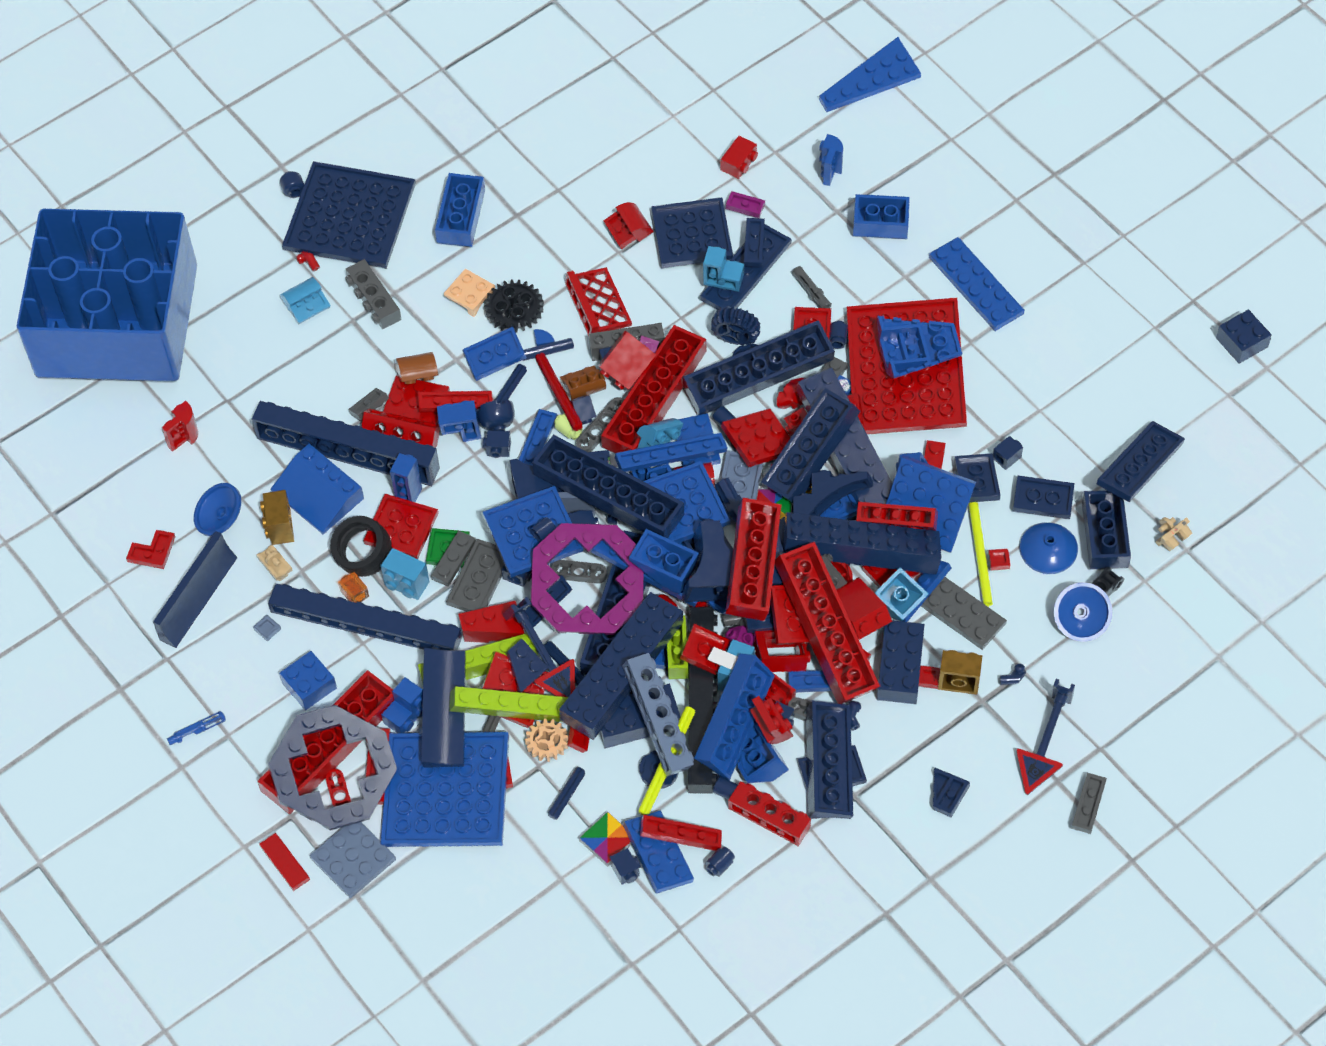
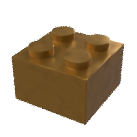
(277, 517)
(960, 672)

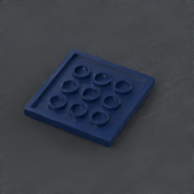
(688, 229)

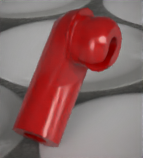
(308, 258)

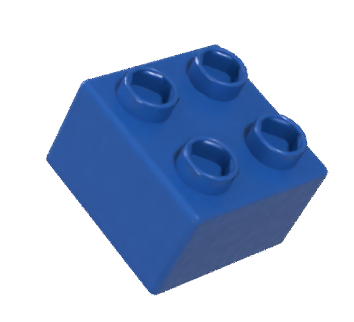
(108, 294)

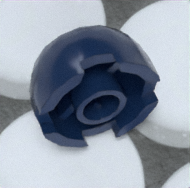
(495, 415)

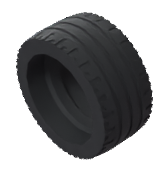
(343, 535)

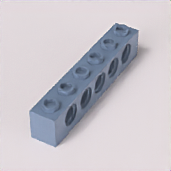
(671, 763)

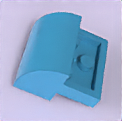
(305, 300)
(659, 432)

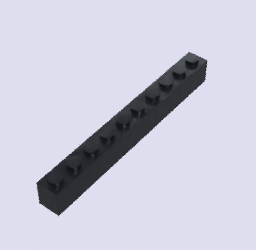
(701, 699)

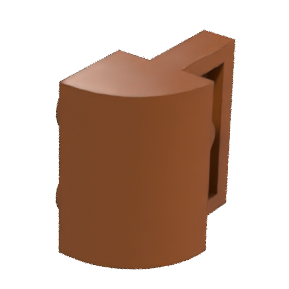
(416, 367)
(583, 382)

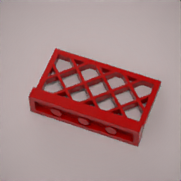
(583, 302)

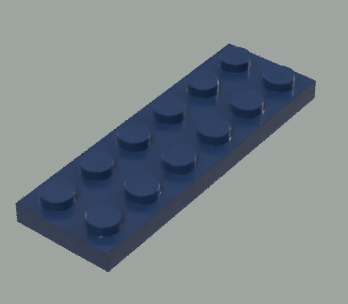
(773, 247)
(1140, 461)

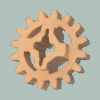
(543, 747)

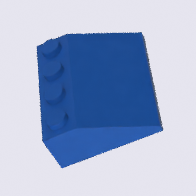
(318, 489)

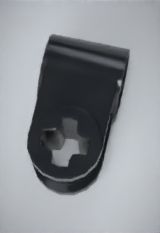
(1108, 581)

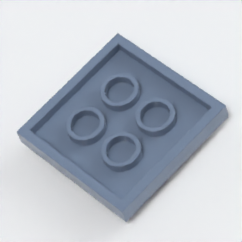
(352, 858)

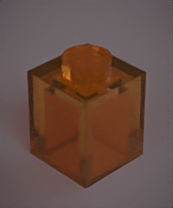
(353, 588)

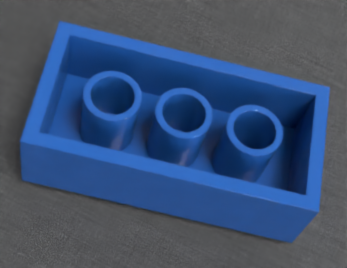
(460, 209)

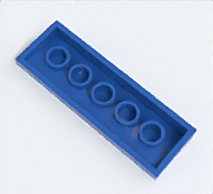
(732, 717)

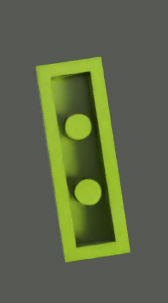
(677, 667)

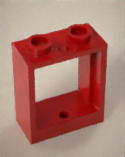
(787, 663)

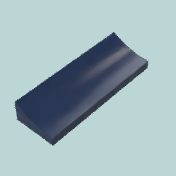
(811, 445)
(194, 590)
(442, 730)
(829, 760)

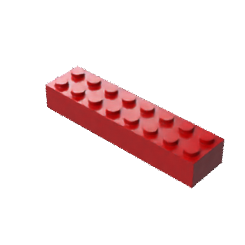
(654, 389)
(826, 623)
(328, 748)

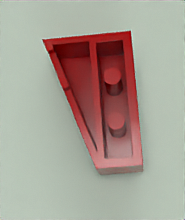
(489, 624)

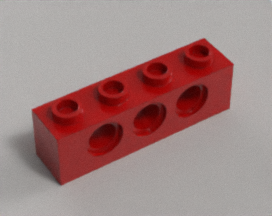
(428, 430)
(898, 515)
(774, 822)

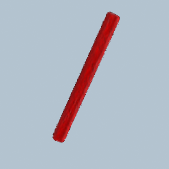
(559, 392)

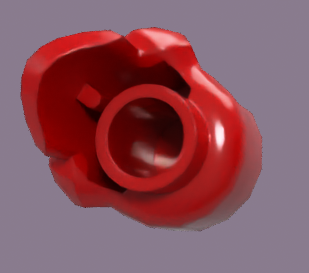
(789, 395)

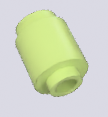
(564, 427)

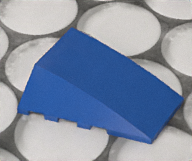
(915, 344)

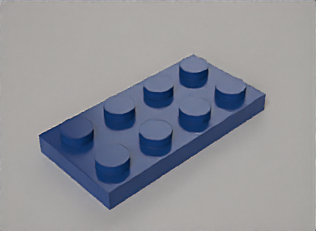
(659, 858)

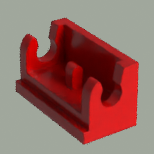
(780, 691)

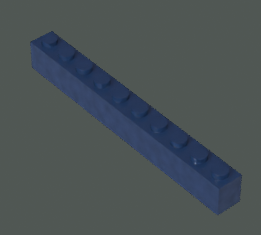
(363, 619)

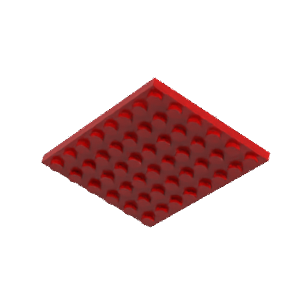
(913, 401)

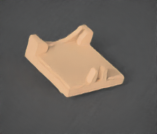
(469, 291)

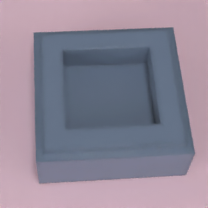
(267, 628)

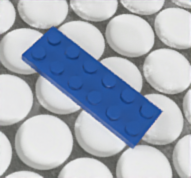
(976, 284)

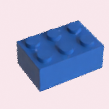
(881, 216)

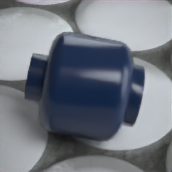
(291, 184)

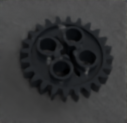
(505, 297)

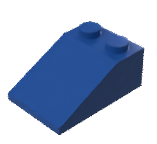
(664, 560)

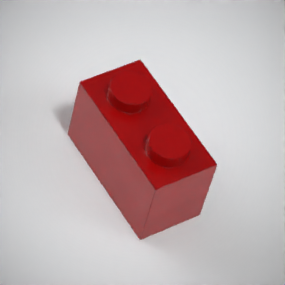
(739, 157)

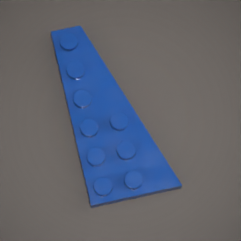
(881, 72)

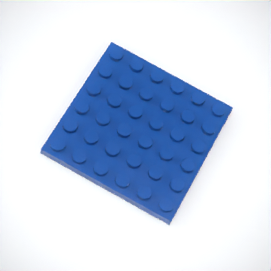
(447, 802)

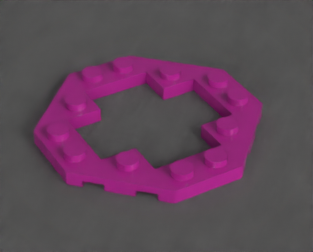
(545, 577)

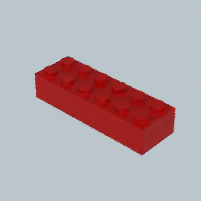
(753, 559)

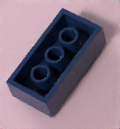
(1106, 530)
(901, 662)
(628, 723)

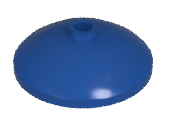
(217, 509)
(1046, 556)
(1095, 607)

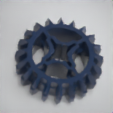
(735, 326)

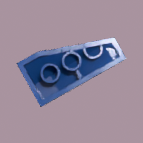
(760, 759)

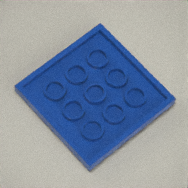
(933, 487)
(700, 499)
(512, 524)

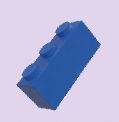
(406, 477)

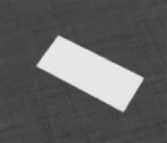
(722, 658)

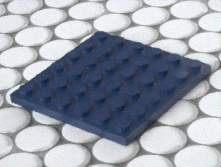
(349, 214)

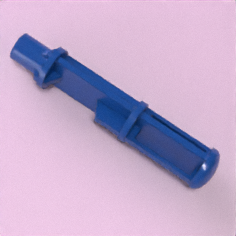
(196, 728)

